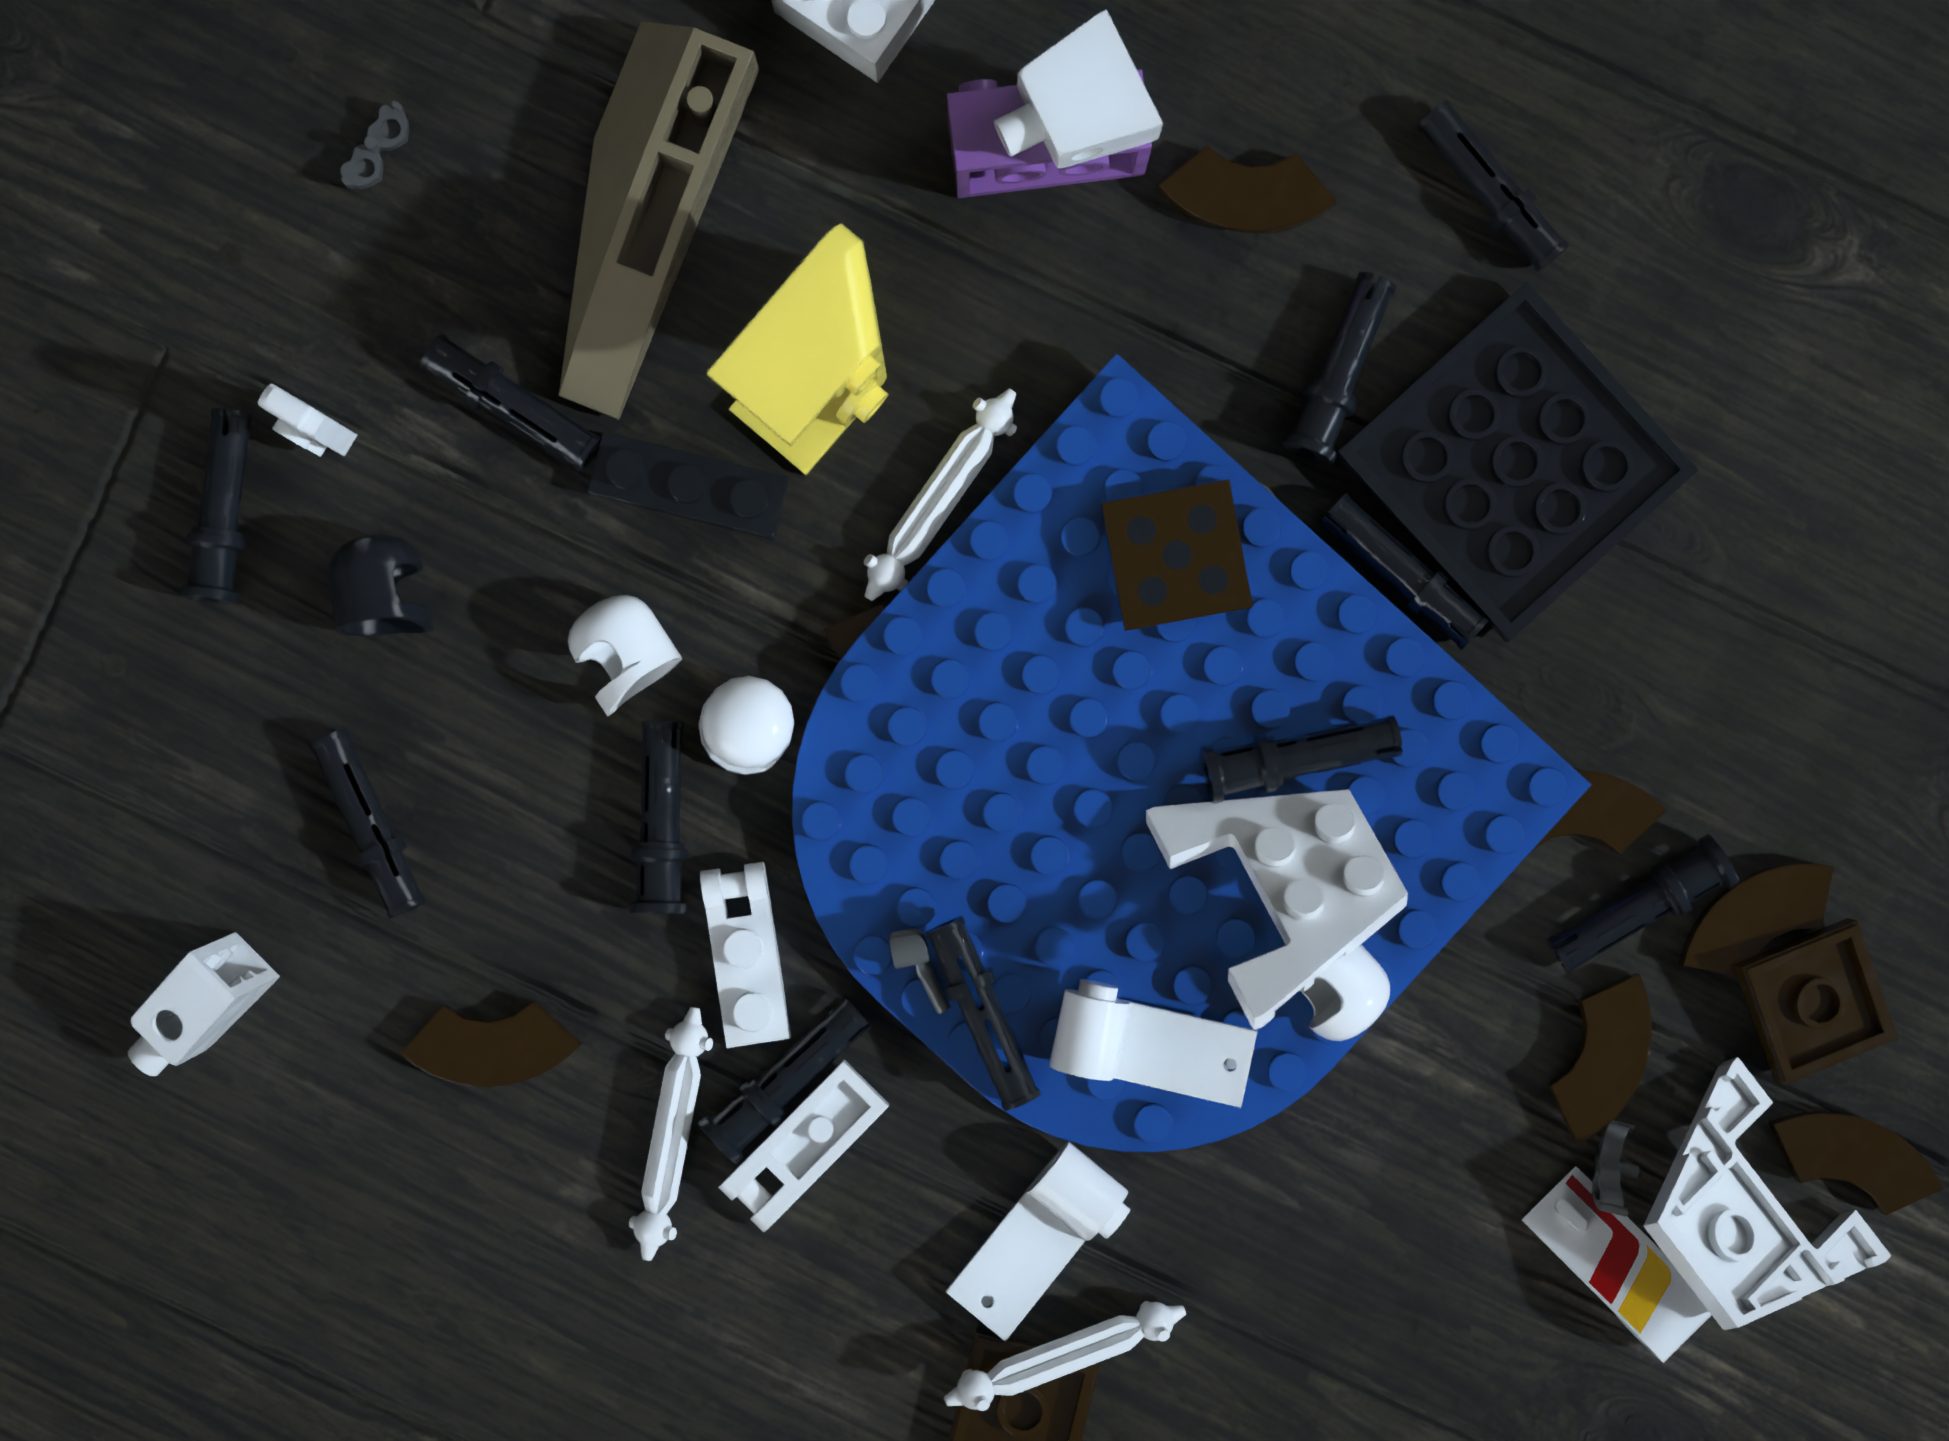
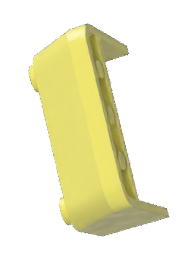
(810, 355)

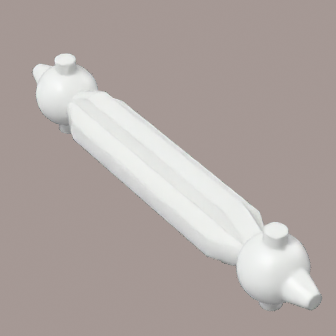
(940, 494)
(670, 1133)
(1064, 1355)

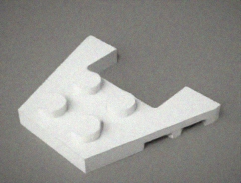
(1313, 871)
(1729, 1228)

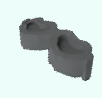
(384, 134)
(1606, 1178)

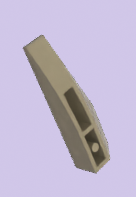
(645, 198)

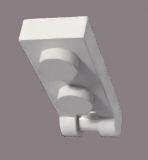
(745, 957)
(806, 1144)

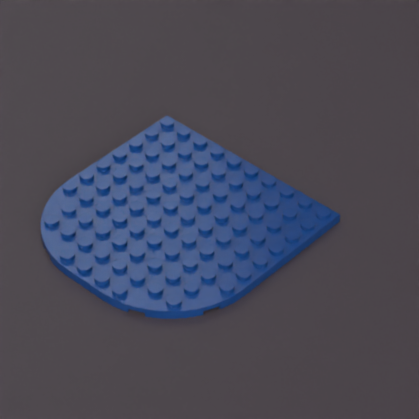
(1010, 735)

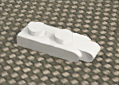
(305, 424)

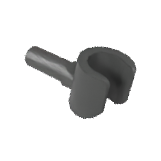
(911, 948)

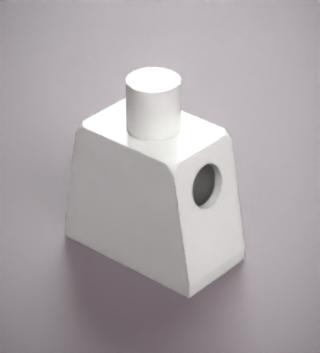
(1081, 99)
(198, 1003)

